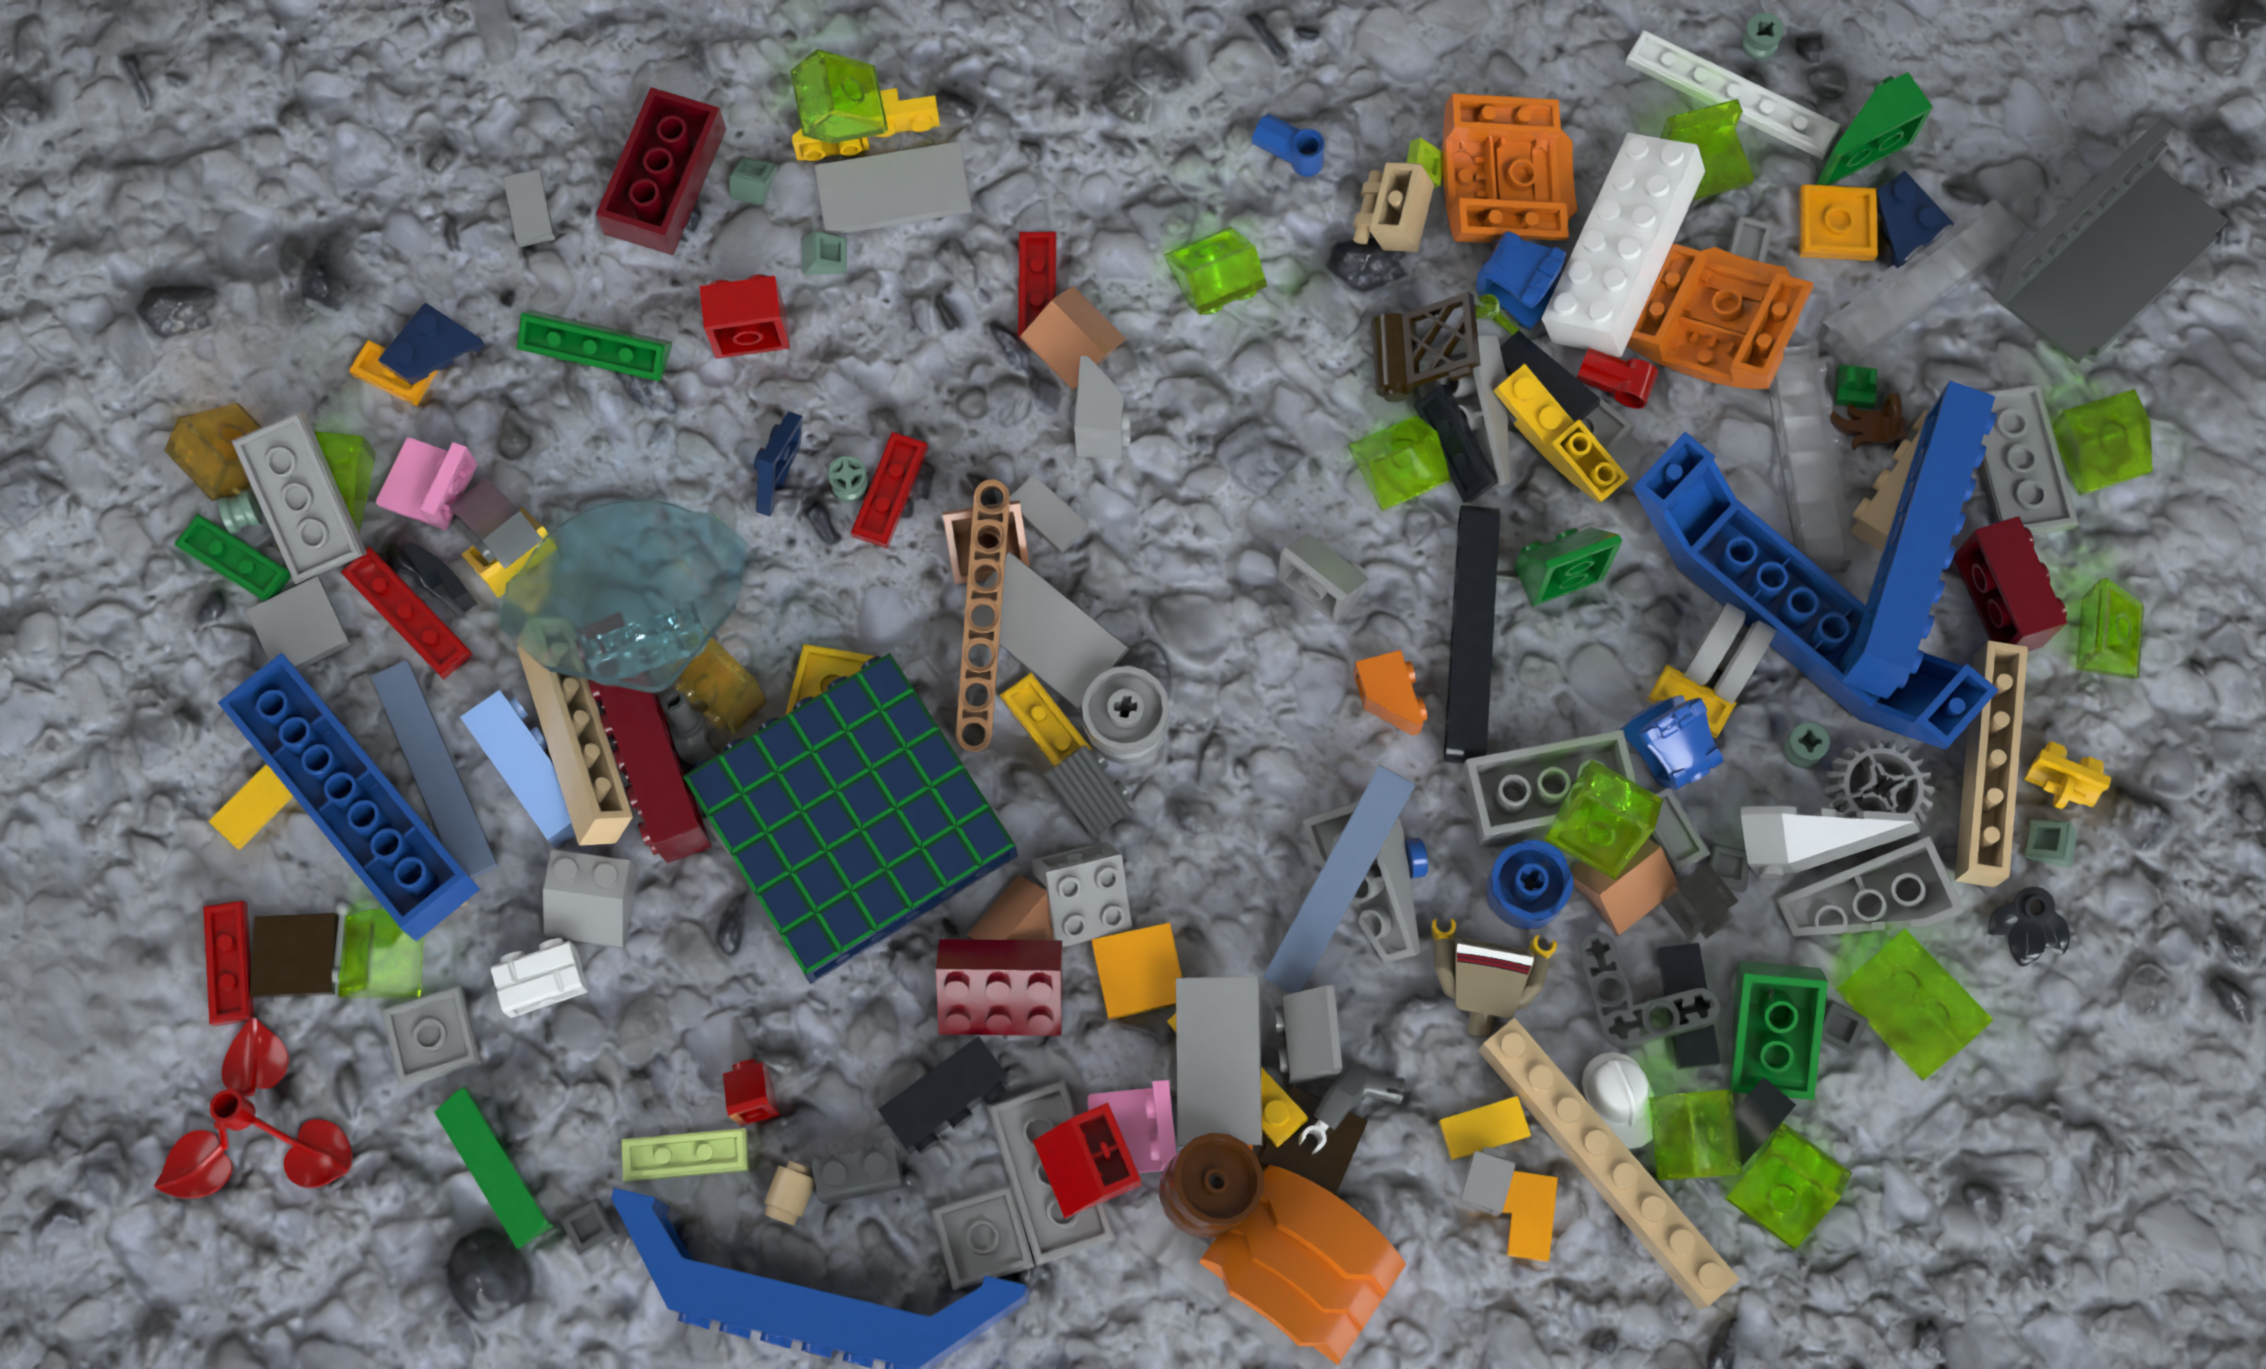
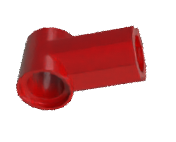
(1627, 381)

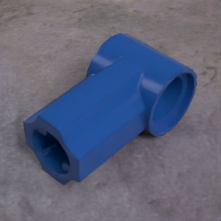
(1288, 143)

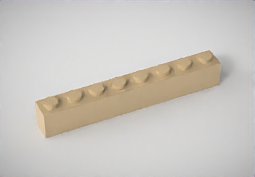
(1608, 1165)

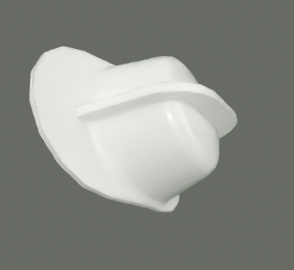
(1620, 1095)

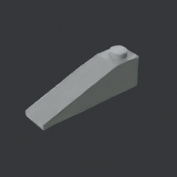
(1886, 893)

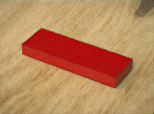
(1036, 275)
(889, 490)
(228, 963)

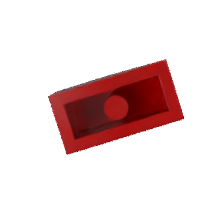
(749, 1093)

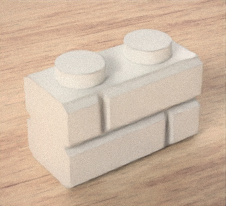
(539, 977)

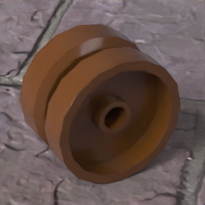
(1211, 1185)

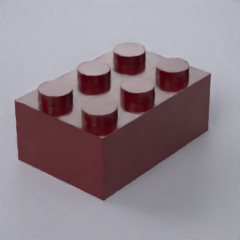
(2010, 585)
(999, 987)

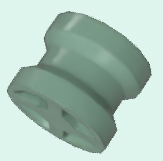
(1762, 46)
(846, 470)
(240, 511)
(1800, 751)

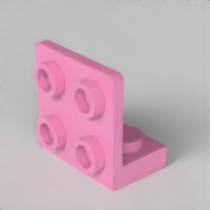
(427, 482)
(1144, 1122)

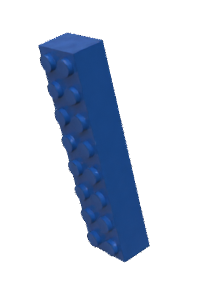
(1920, 541)
(349, 797)

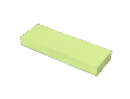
(685, 1155)

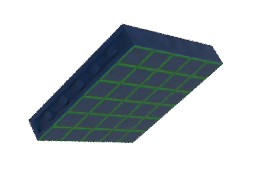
(850, 816)

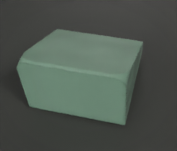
(751, 180)
(824, 254)
(2051, 842)

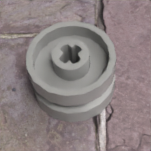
(1733, 655)
(1130, 692)

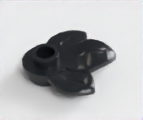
(2030, 933)

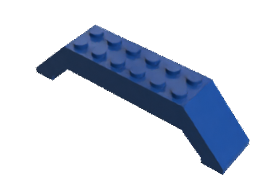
(1815, 617)
(803, 1314)

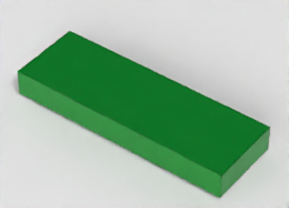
(233, 559)

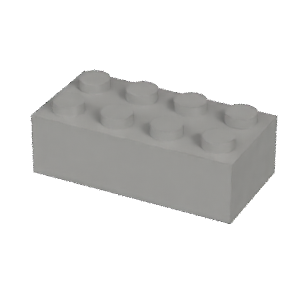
(1522, 789)

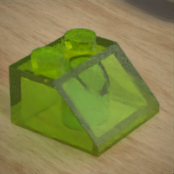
(837, 98)
(1217, 270)
(2105, 441)
(1604, 819)
(1789, 1186)

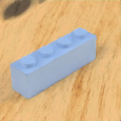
(522, 762)

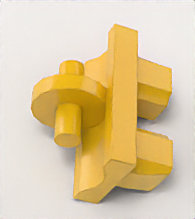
(2066, 779)

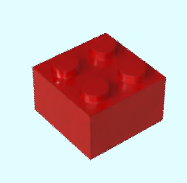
(744, 316)

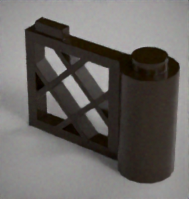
(1397, 351)

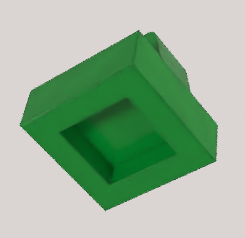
(1855, 386)

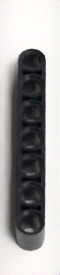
(1472, 634)

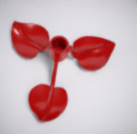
(197, 1159)

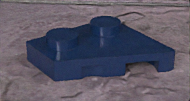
(1908, 216)
(428, 345)
(776, 459)

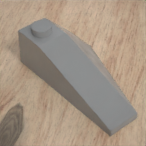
(1478, 402)
(1792, 842)
(1386, 892)

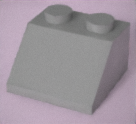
(1100, 416)
(1322, 576)
(588, 898)
(1310, 1035)

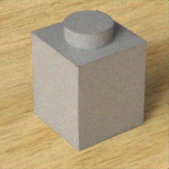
(1487, 1181)

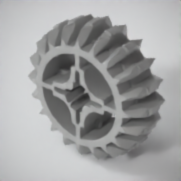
(1870, 760)

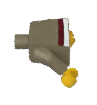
(1488, 975)

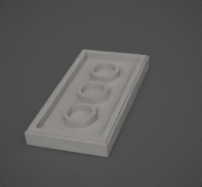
(893, 188)
(2025, 465)
(299, 497)
(1050, 632)
(1219, 1058)
(1016, 1126)

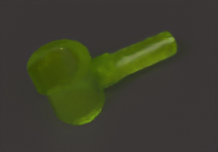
(1491, 310)

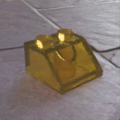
(205, 449)
(721, 687)

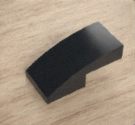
(437, 573)
(1760, 1116)

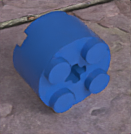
(1550, 889)

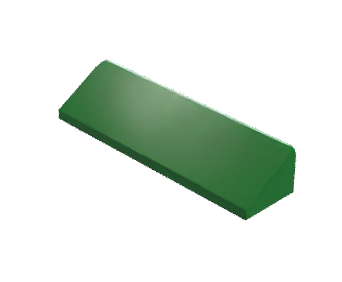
(593, 345)
(493, 1167)

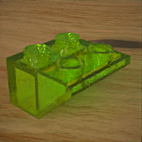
(1695, 1135)

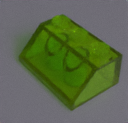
(1914, 1004)

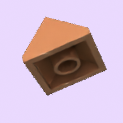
(1069, 330)
(958, 534)
(1634, 891)
(1016, 915)

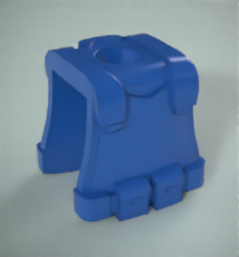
(1521, 277)
(1674, 741)

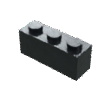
(945, 1096)

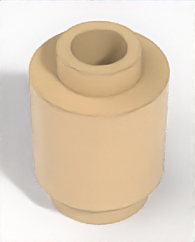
(789, 1193)

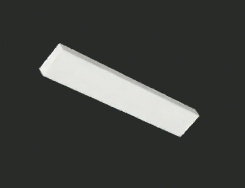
(1717, 85)

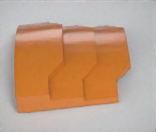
(1506, 168)
(1720, 317)
(1306, 1263)

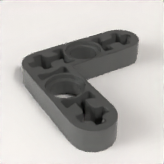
(1623, 1006)

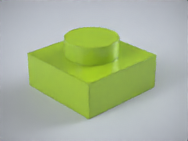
(1429, 157)

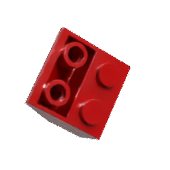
(1087, 1160)

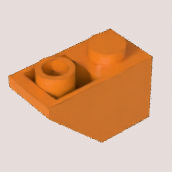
(1388, 692)

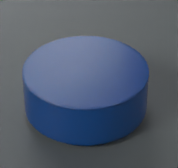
(1416, 857)

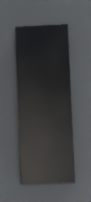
(1566, 389)
(1460, 448)
(1682, 971)

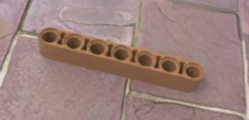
(977, 597)

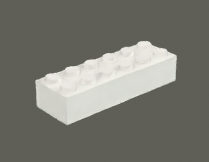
(1624, 244)

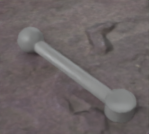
(343, 908)

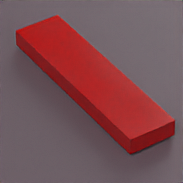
(407, 613)

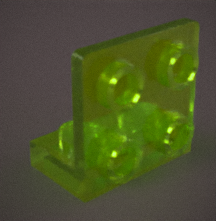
(1718, 145)

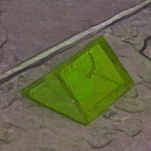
(1401, 462)
(2110, 631)
(379, 958)

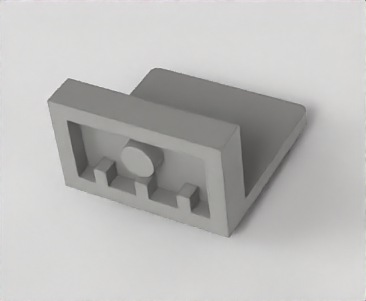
(1085, 892)

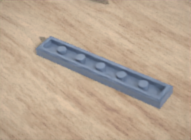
(434, 769)
(1339, 880)

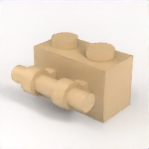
(1394, 207)

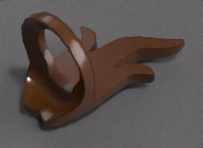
(1873, 426)

